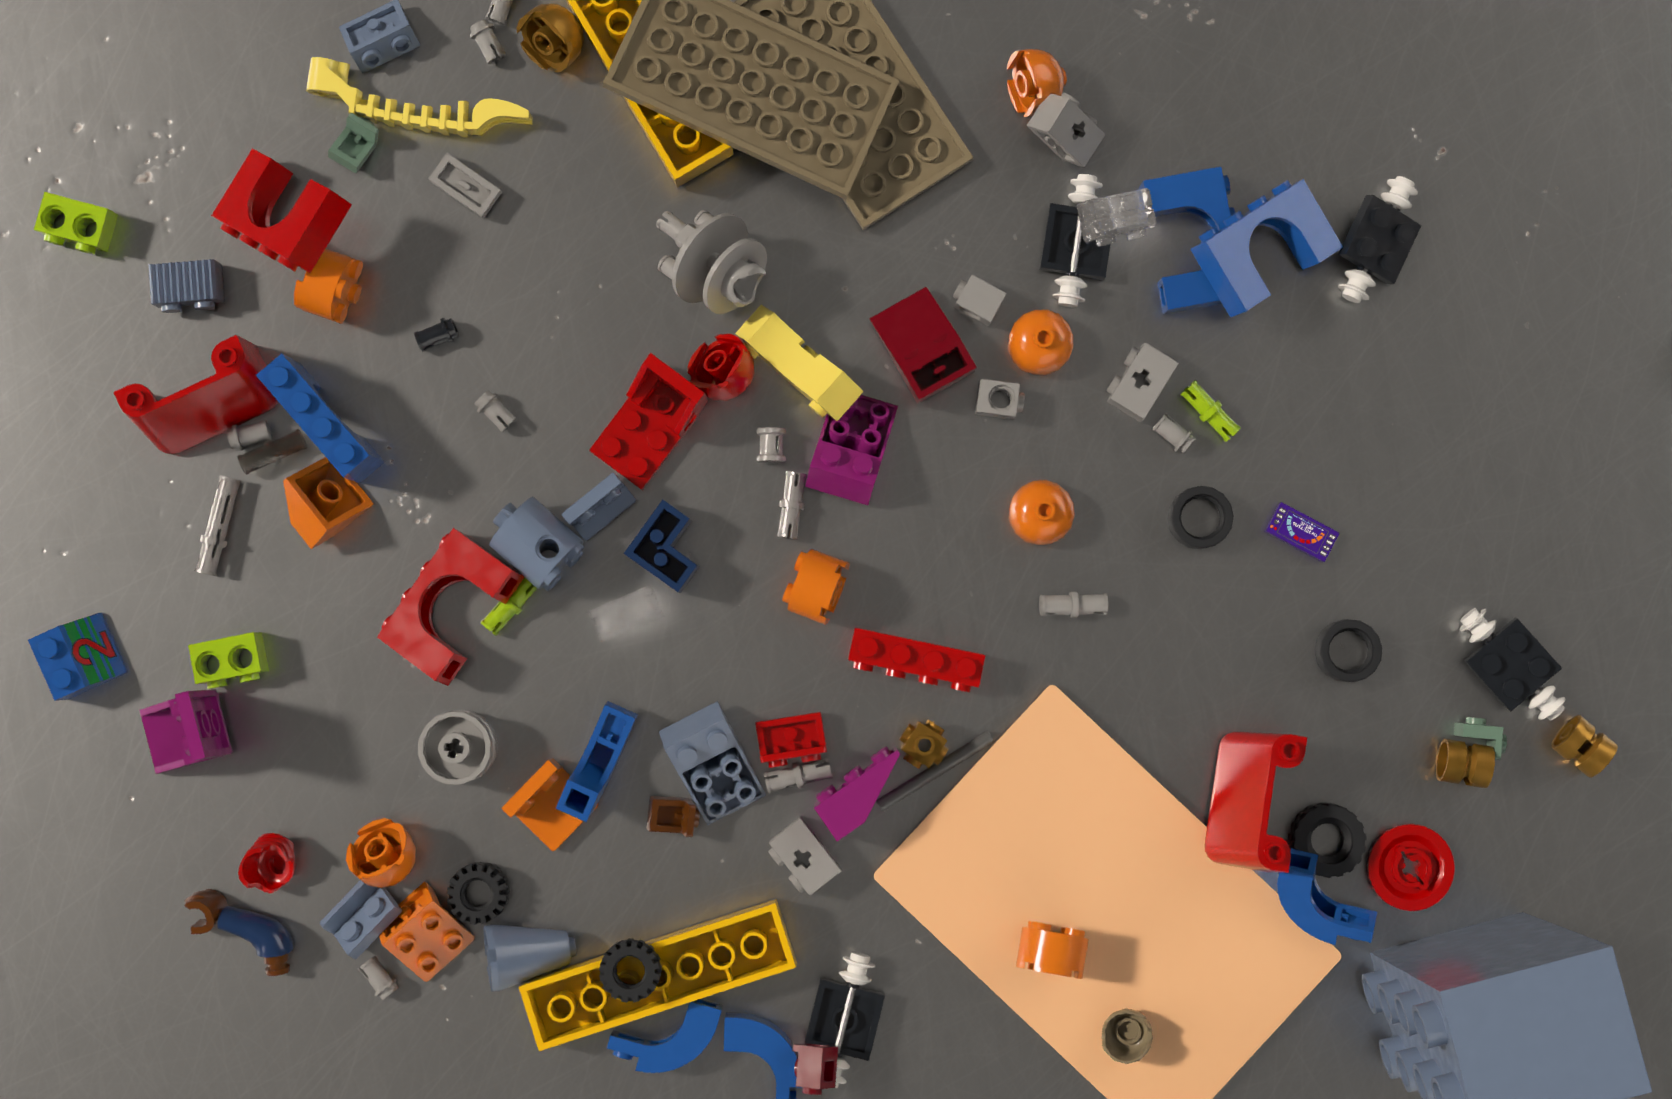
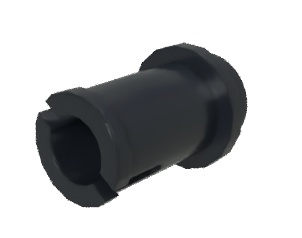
(436, 334)

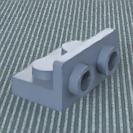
(379, 36)
(599, 506)
(361, 917)

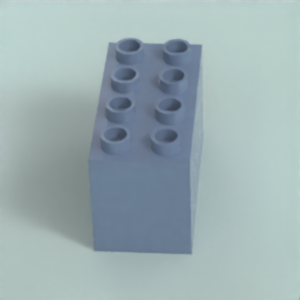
(1507, 1014)

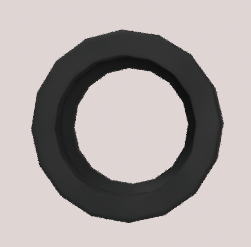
(1225, 522)
(1373, 655)

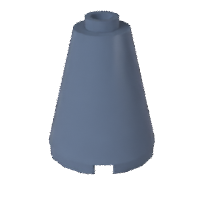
(524, 953)

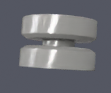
(438, 751)

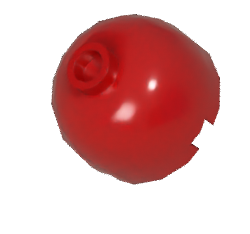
(722, 368)

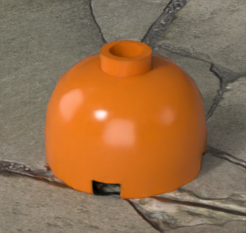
(1034, 79)
(1040, 342)
(1041, 512)
(381, 853)

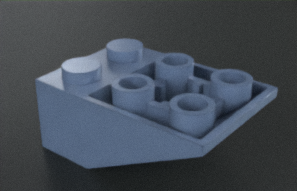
(711, 763)

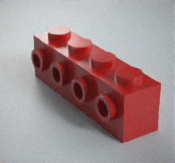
(916, 657)

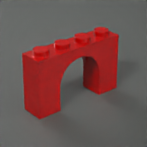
(300, 235)
(410, 626)

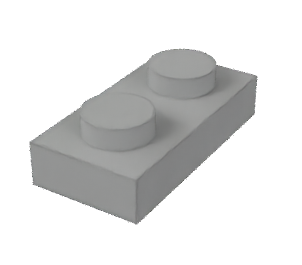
(465, 185)

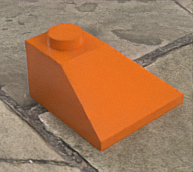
(323, 502)

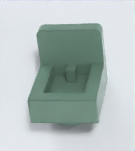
(354, 143)
(1478, 729)

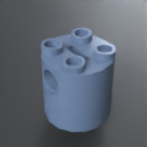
(529, 532)

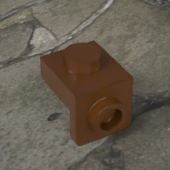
(672, 815)

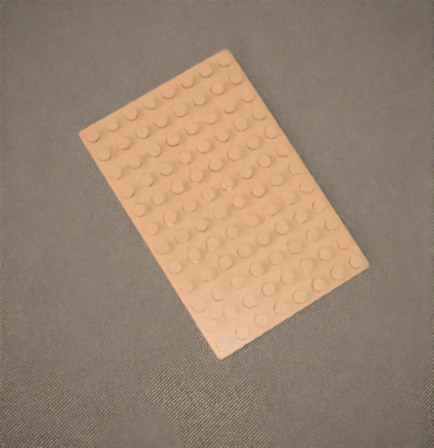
(1089, 841)

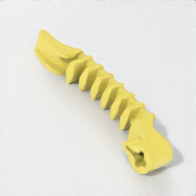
(330, 80)

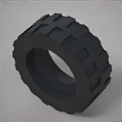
(1352, 832)

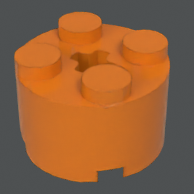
(330, 286)
(816, 585)
(1052, 951)

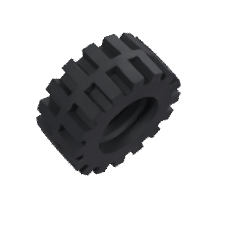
(609, 976)

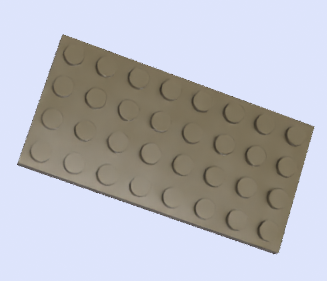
(753, 87)
(915, 138)

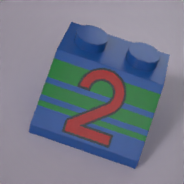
(77, 656)

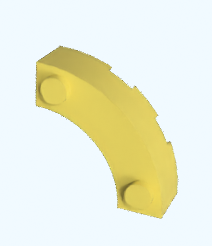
(811, 374)

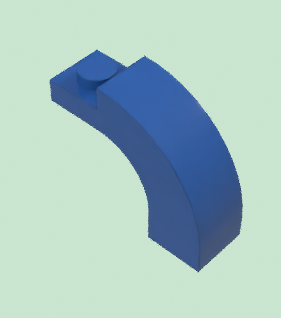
(597, 762)
(1316, 911)
(763, 1038)
(675, 1050)

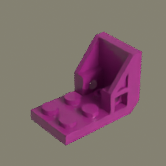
(186, 730)

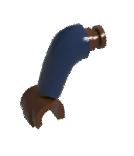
(264, 933)

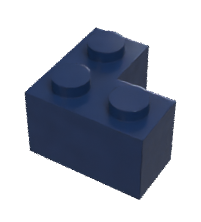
(655, 551)

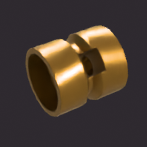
(1589, 750)
(1471, 764)

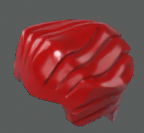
(268, 863)

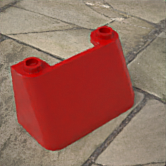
(205, 407)
(1243, 800)

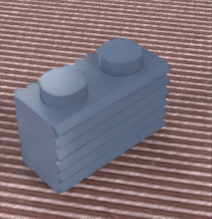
(186, 285)

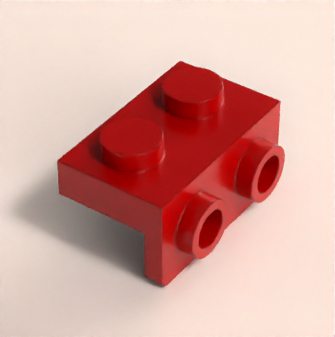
(791, 738)

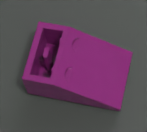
(852, 450)
(851, 802)

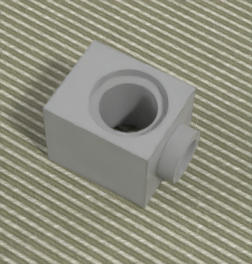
(978, 299)
(984, 403)

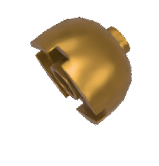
(551, 36)

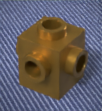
(911, 738)

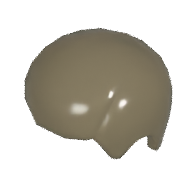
(1126, 1036)

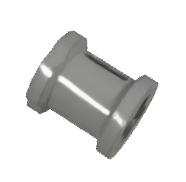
(771, 445)

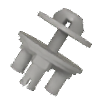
(713, 261)

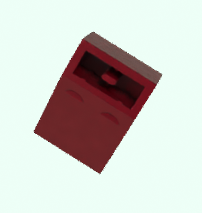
(923, 345)

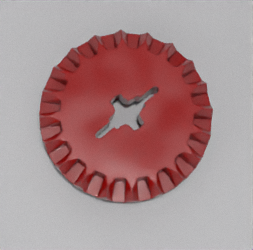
(1433, 870)

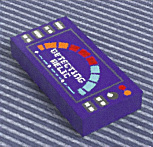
(1301, 532)

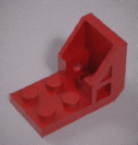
(650, 422)

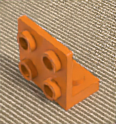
(537, 803)
(425, 934)

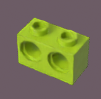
(77, 218)
(228, 653)

